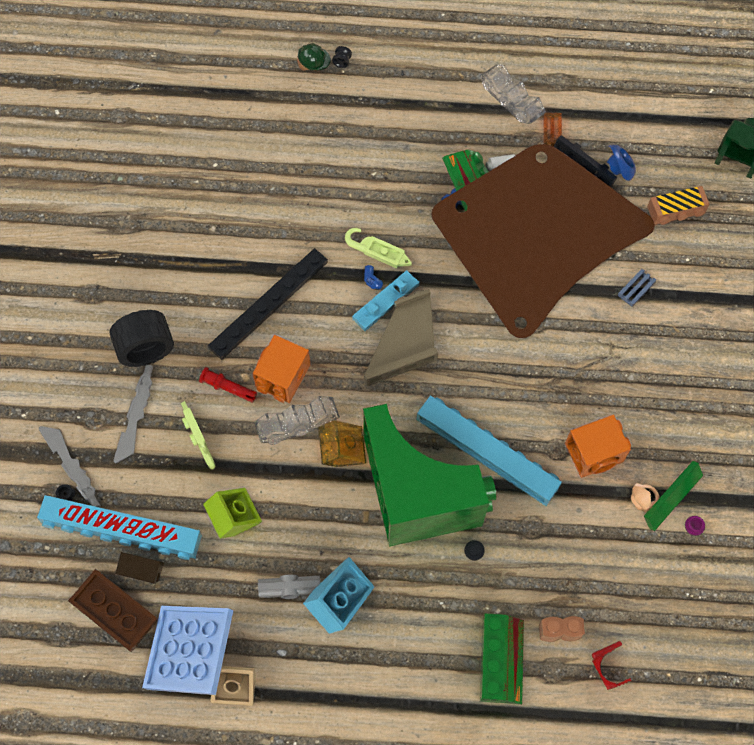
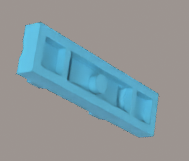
(385, 300)

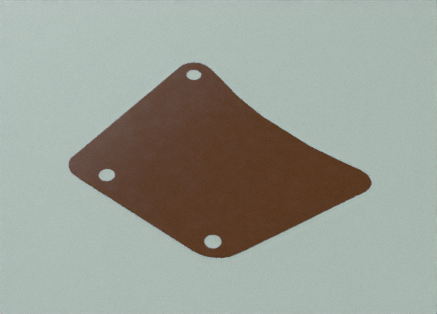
(536, 231)

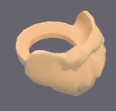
(642, 498)

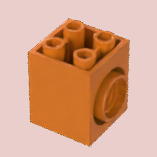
(281, 369)
(598, 446)

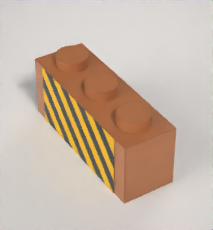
(678, 205)

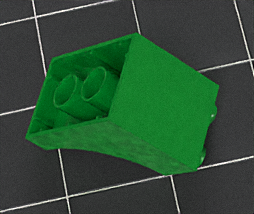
(418, 493)

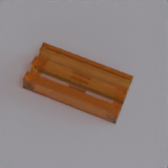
(551, 141)

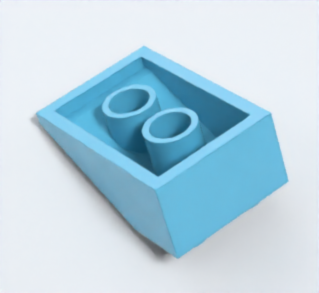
(339, 596)

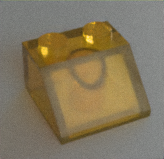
(341, 444)

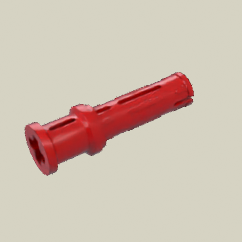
(219, 382)

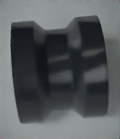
(342, 57)

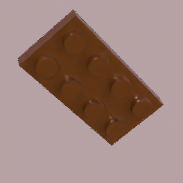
(113, 610)

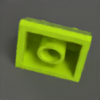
(232, 512)

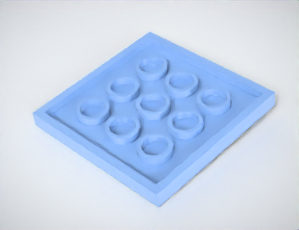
(188, 649)

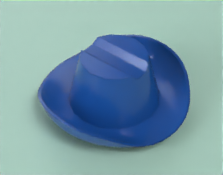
(621, 162)

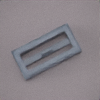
(646, 277)

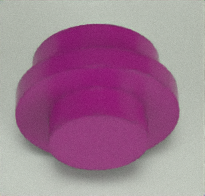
(695, 525)

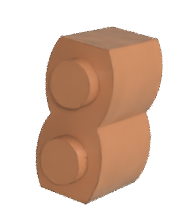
(567, 629)

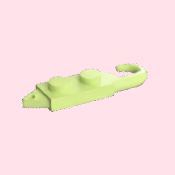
(378, 250)
(196, 436)

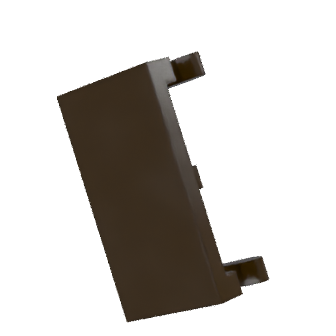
(139, 568)

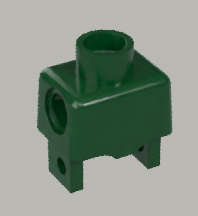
(739, 144)

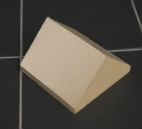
(235, 686)

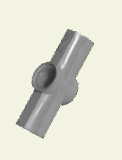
(287, 586)

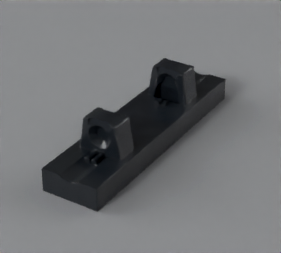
(576, 154)

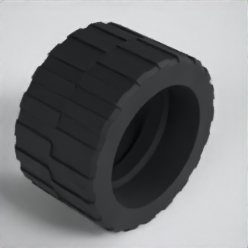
(141, 338)

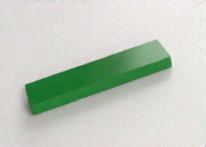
(673, 495)

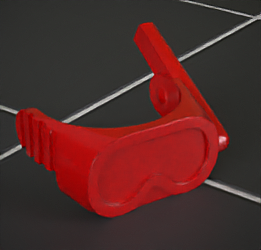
(597, 659)

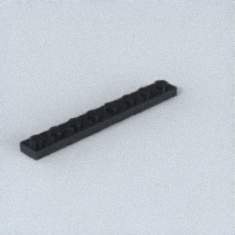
(267, 304)

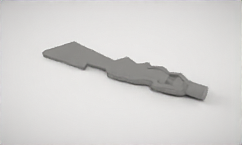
(127, 440)
(71, 466)

